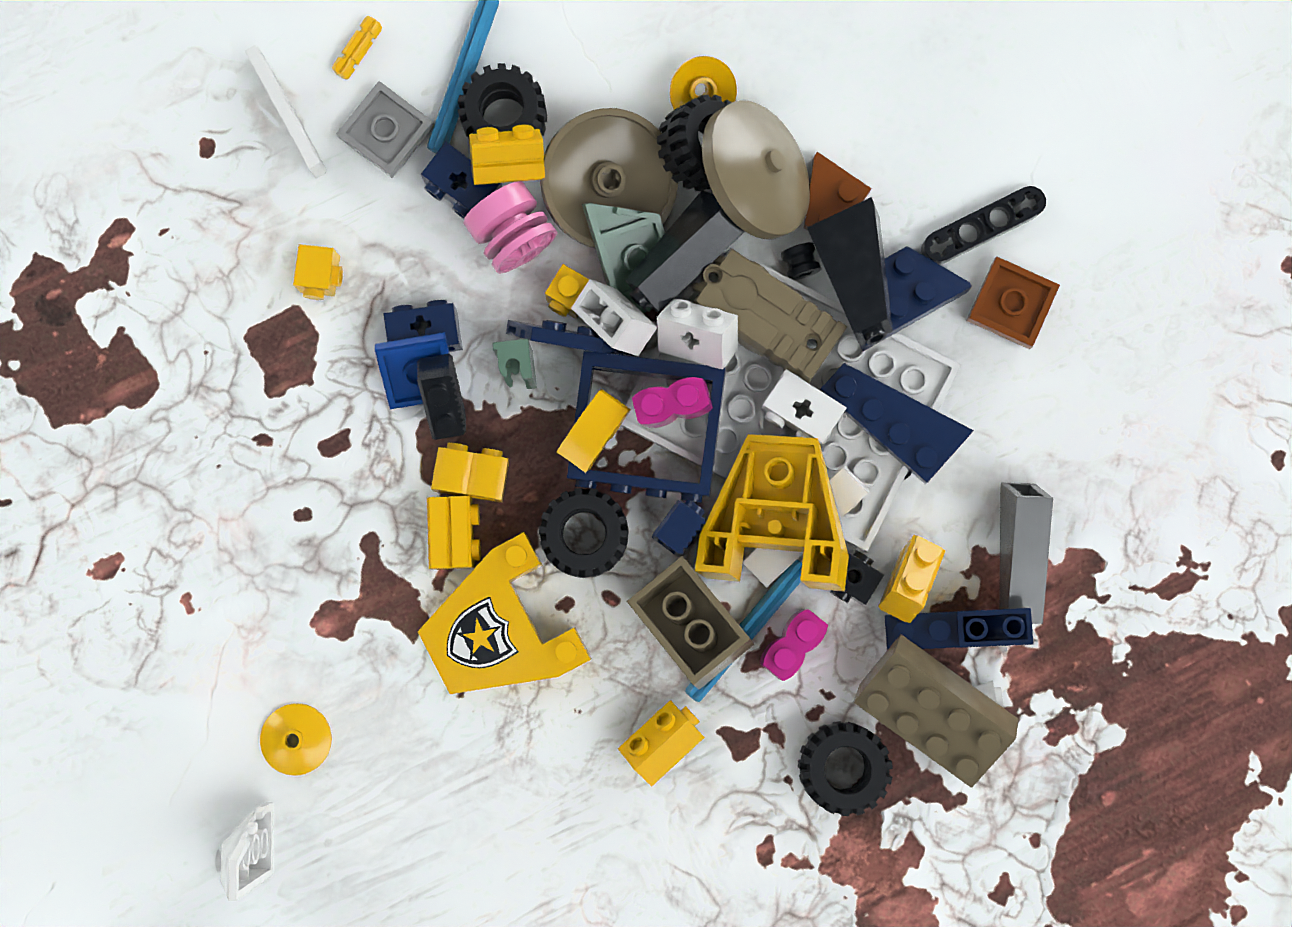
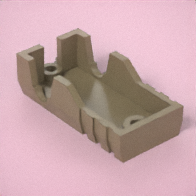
(770, 314)

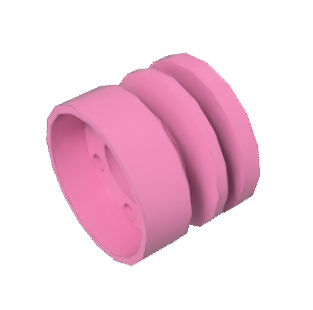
(509, 226)

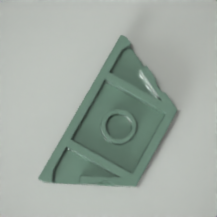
(622, 241)

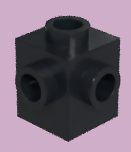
(866, 579)

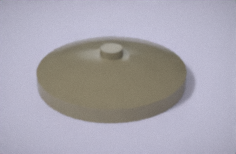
(605, 161)
(756, 170)

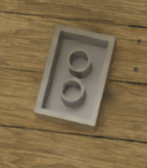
(690, 623)

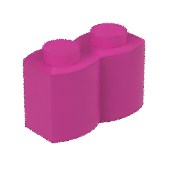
(682, 399)
(800, 635)

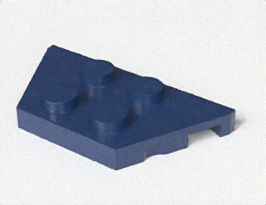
(918, 288)
(555, 333)

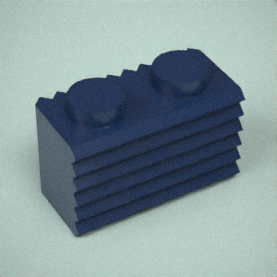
(680, 527)

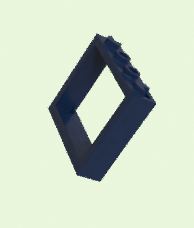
(659, 369)

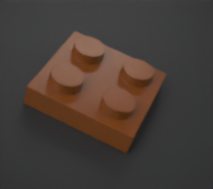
(1013, 302)

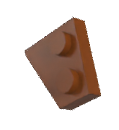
(831, 190)

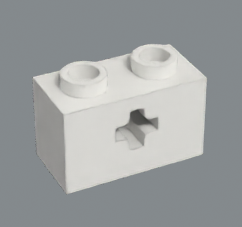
(614, 317)
(697, 333)
(794, 391)

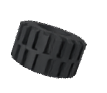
(498, 85)
(681, 142)
(562, 510)
(866, 790)

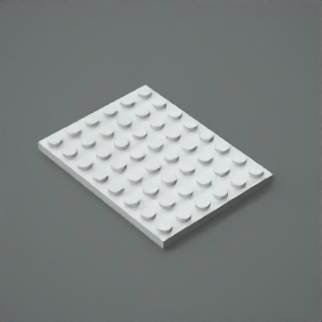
(752, 378)

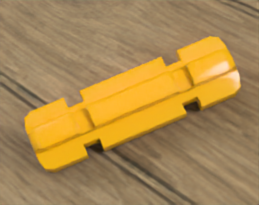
(357, 47)

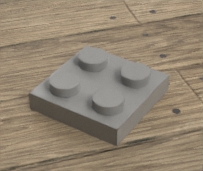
(385, 129)

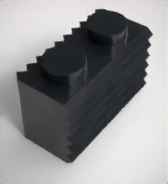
(441, 396)

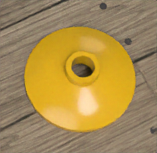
(706, 70)
(313, 736)

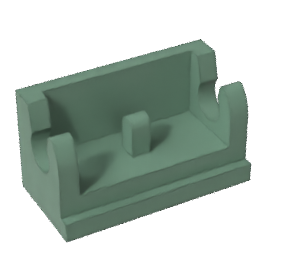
(516, 356)

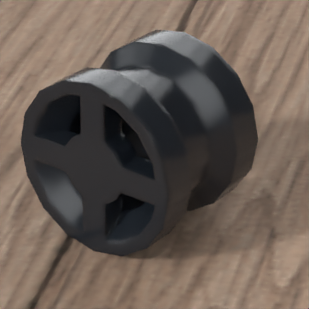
(801, 261)

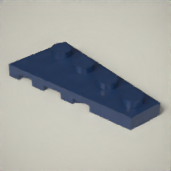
(901, 425)

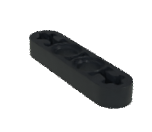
(981, 222)

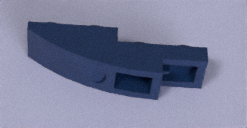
(964, 628)

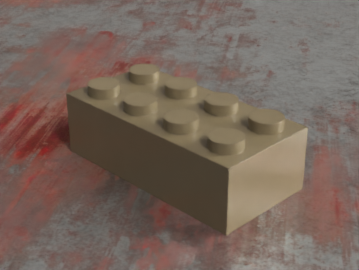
(936, 711)

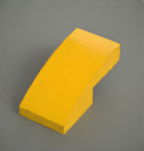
(593, 430)

